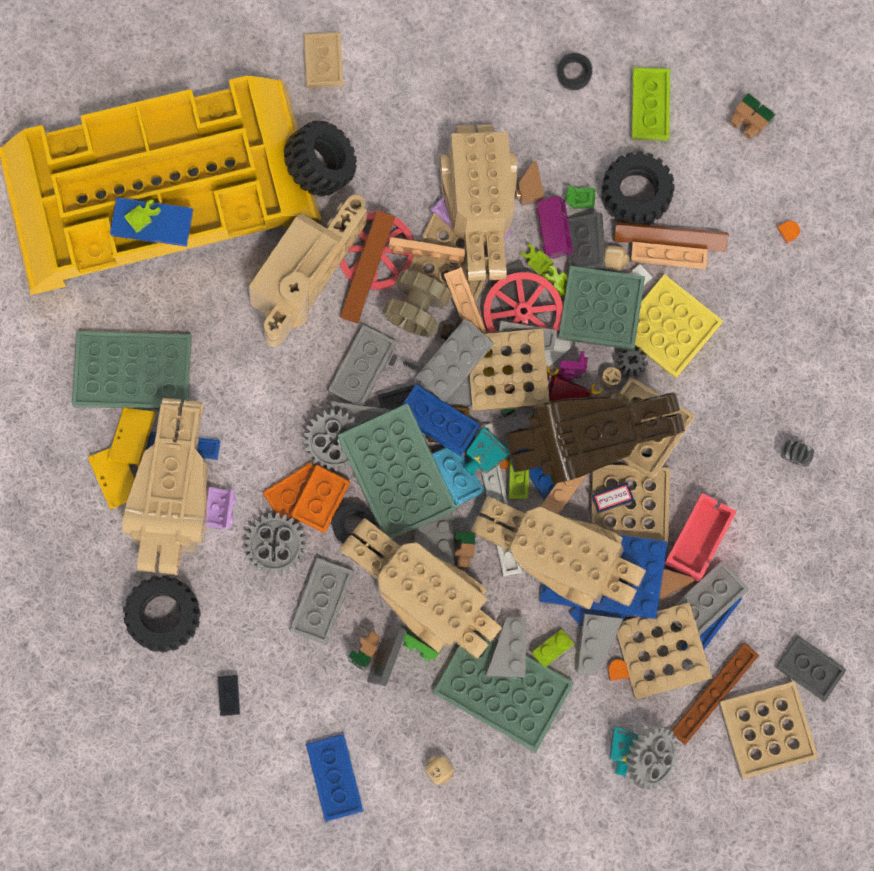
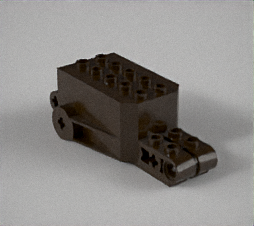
(590, 433)

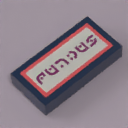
(612, 498)

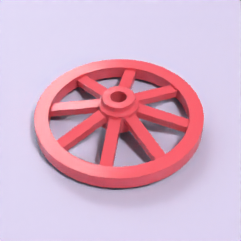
(402, 228)
(558, 307)

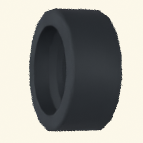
(574, 58)

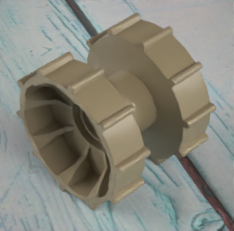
(412, 313)

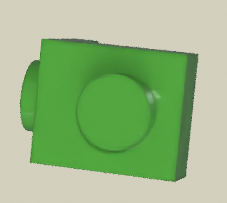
(580, 198)

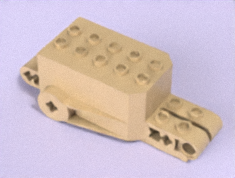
(479, 196)
(302, 267)
(169, 491)
(562, 553)
(424, 591)

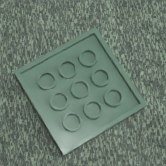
(601, 308)

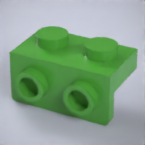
(412, 642)

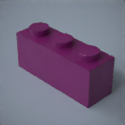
(555, 227)

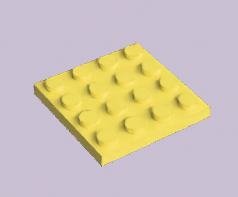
(673, 326)

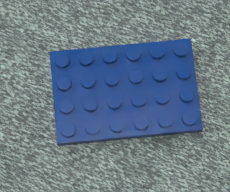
(644, 553)

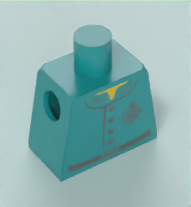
(485, 453)
(620, 749)

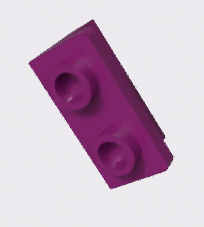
(573, 369)

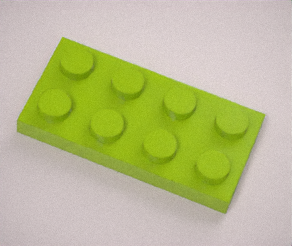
(651, 104)

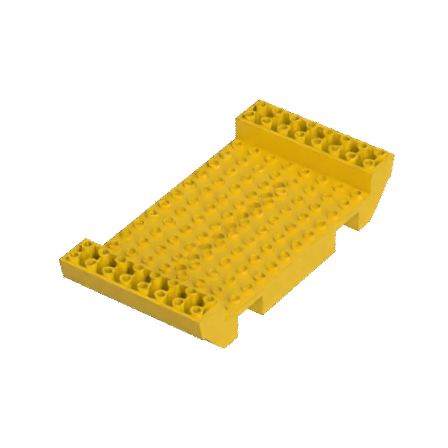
(147, 141)

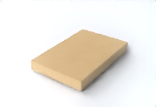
(323, 60)

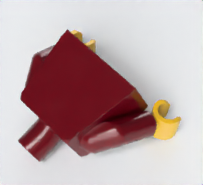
(562, 388)

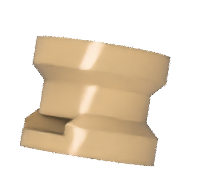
(610, 374)

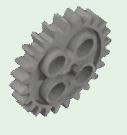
(321, 428)
(292, 545)
(653, 757)

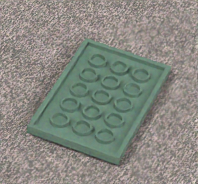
(130, 369)
(397, 471)
(510, 705)

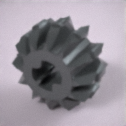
(636, 367)
(797, 453)

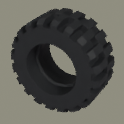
(637, 166)
(307, 168)
(143, 595)

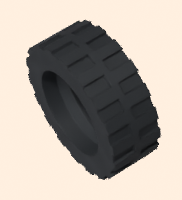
(346, 511)

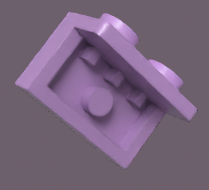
(219, 507)

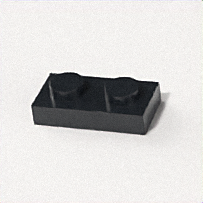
(394, 398)
(229, 695)

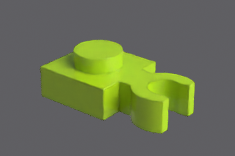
(140, 217)
(538, 261)
(558, 280)

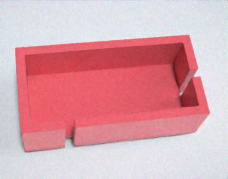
(700, 537)

